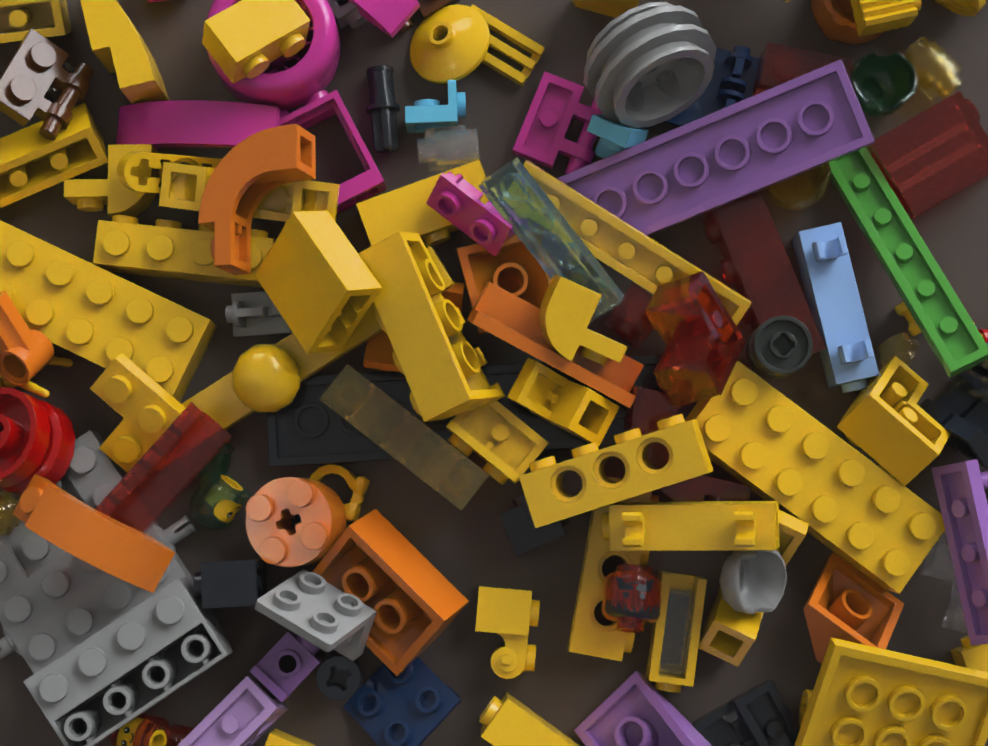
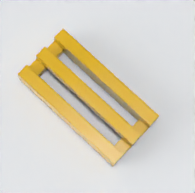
(518, 39)

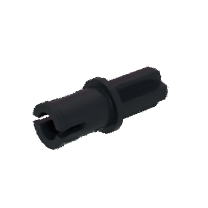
(383, 108)

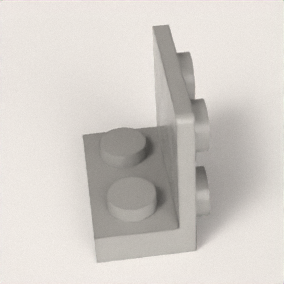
(319, 613)

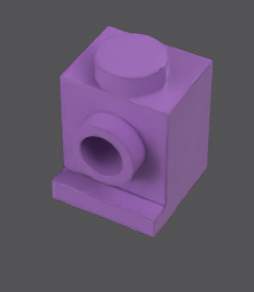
(276, 679)

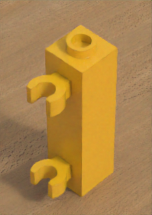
(692, 526)

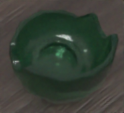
(883, 83)

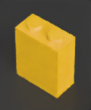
(317, 281)
(514, 724)

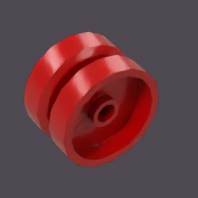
(32, 440)

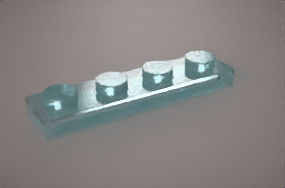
(548, 233)

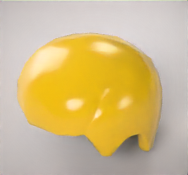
(266, 378)

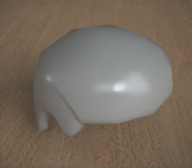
(753, 580)

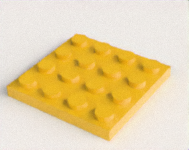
(893, 700)

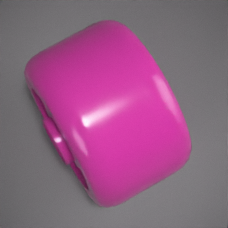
(296, 78)

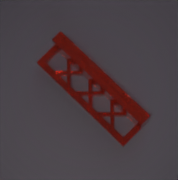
(165, 469)

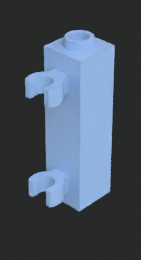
(835, 306)

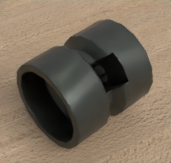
(779, 347)

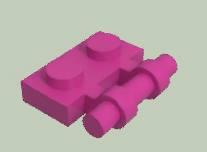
(548, 122)

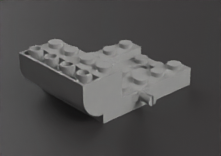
(95, 640)

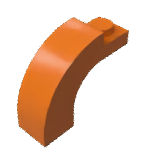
(243, 180)
(92, 535)

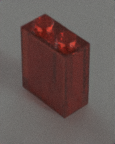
(934, 155)

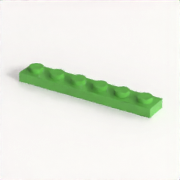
(908, 262)

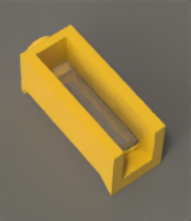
(677, 632)

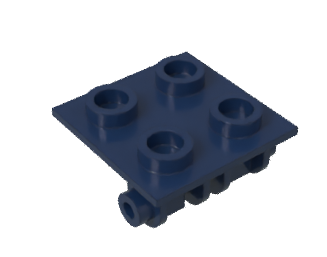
(731, 83)
(402, 707)

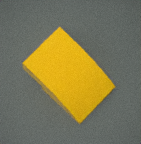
(123, 51)

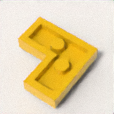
(143, 405)

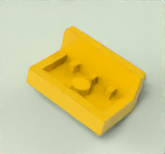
(498, 439)

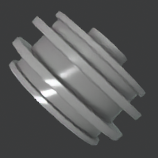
(649, 64)

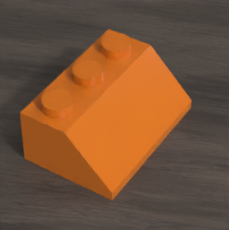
(397, 582)

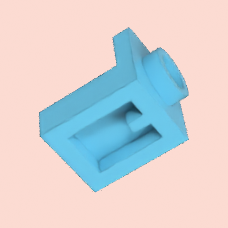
(430, 114)
(614, 136)

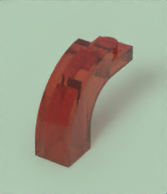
(643, 414)

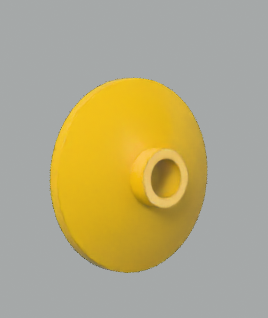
(458, 52)

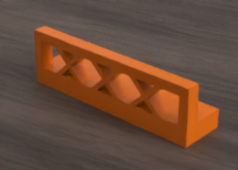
(519, 325)

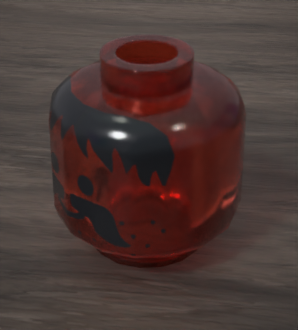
(632, 597)

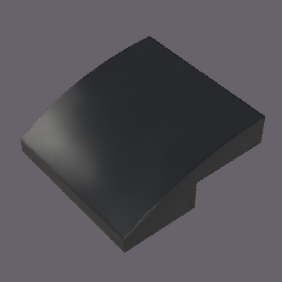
(750, 719)

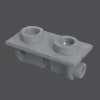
(254, 315)

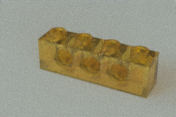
(404, 437)

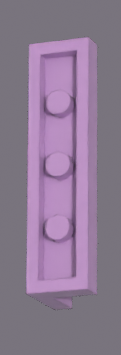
(238, 718)

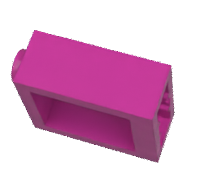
(320, 107)

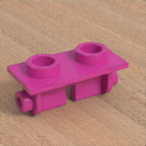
(461, 205)

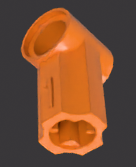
(21, 349)

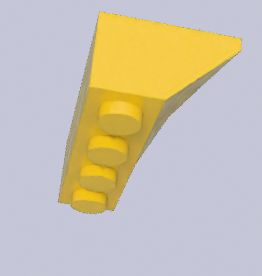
(426, 330)

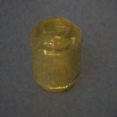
(934, 67)

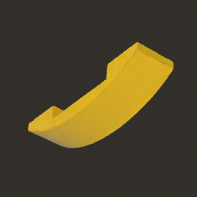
(184, 187)

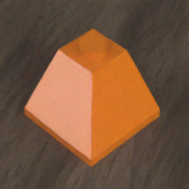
(849, 608)

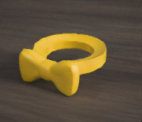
(358, 485)

